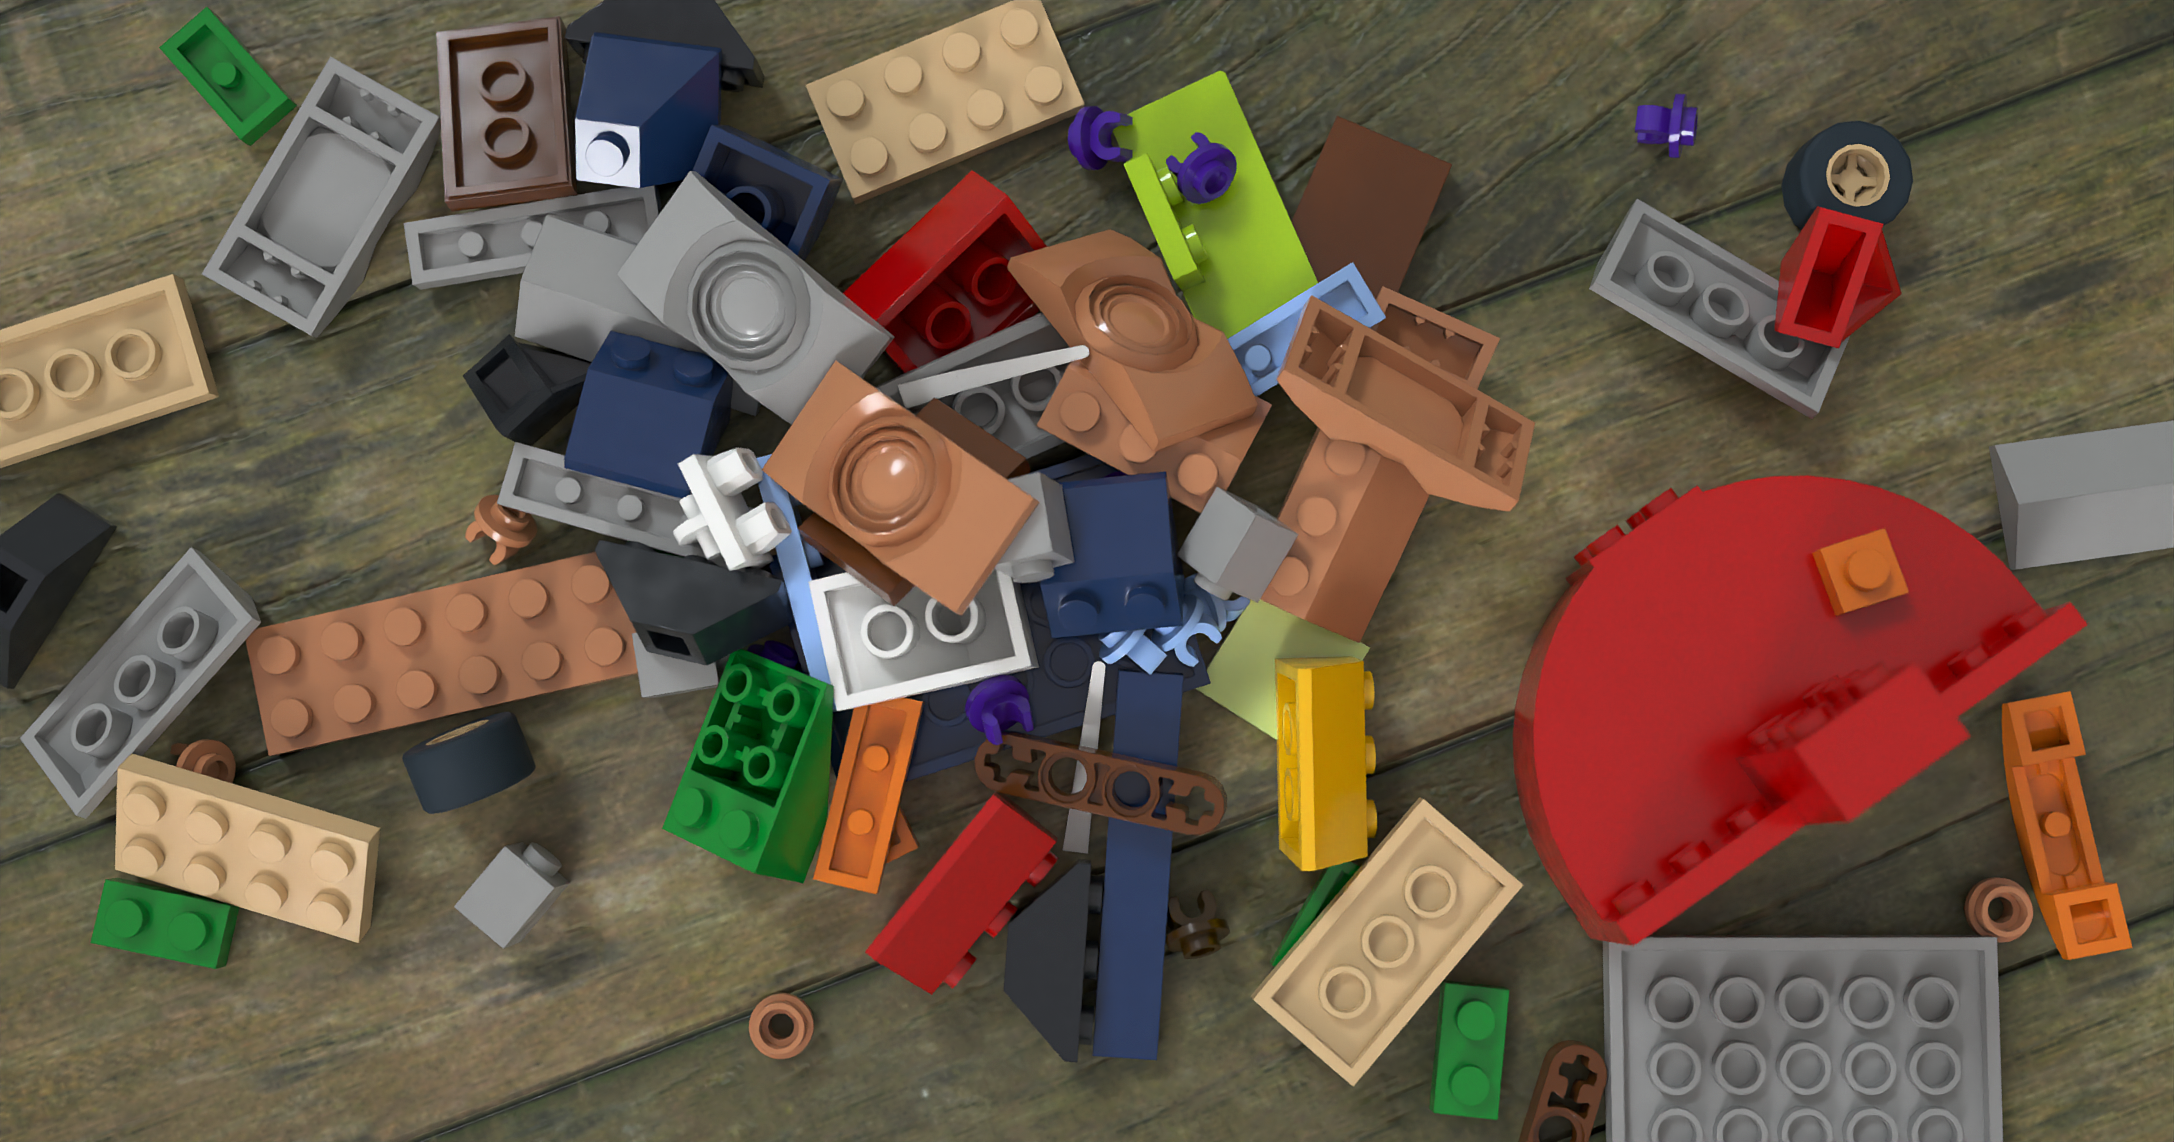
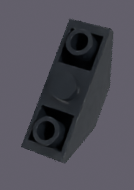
(673, 21)
(39, 574)
(691, 604)
(1052, 957)

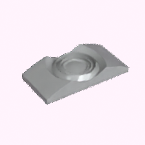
(325, 198)
(748, 299)

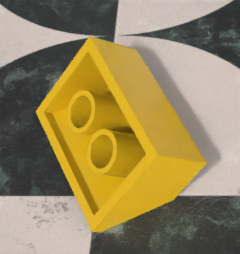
(1324, 760)

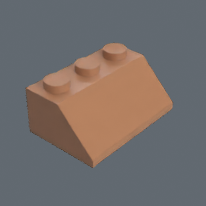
(1091, 421)
(1352, 528)

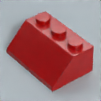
(950, 276)
(965, 896)

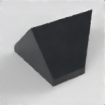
(526, 388)

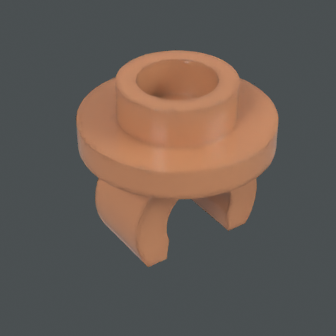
(505, 525)
(206, 758)

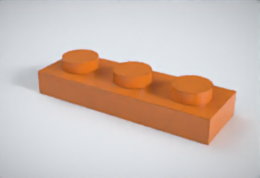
(868, 794)

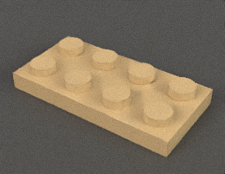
(945, 98)
(100, 368)
(245, 847)
(1386, 941)

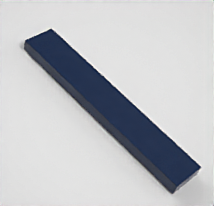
(1137, 873)

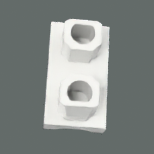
(720, 515)

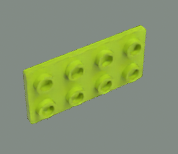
(1228, 254)

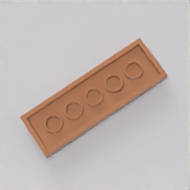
(439, 653)

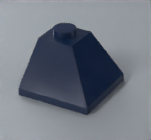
(645, 109)

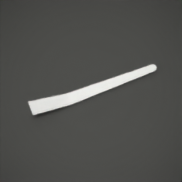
(952, 382)
(1078, 821)

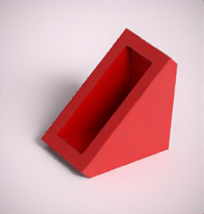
(1834, 278)

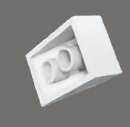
(919, 643)

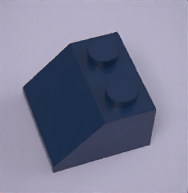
(769, 185)
(647, 412)
(1123, 559)

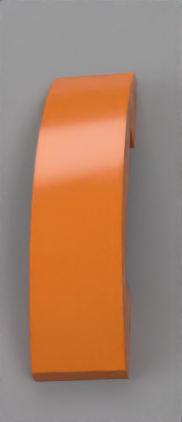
(2055, 828)

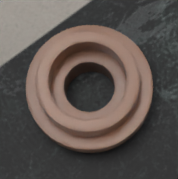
(2016, 914)
(763, 1034)

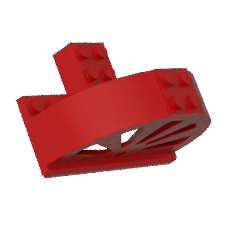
(1715, 702)

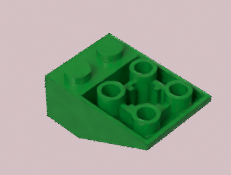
(759, 770)

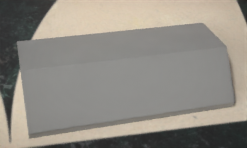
(576, 297)
(1712, 306)
(1005, 407)
(2086, 494)
(140, 679)

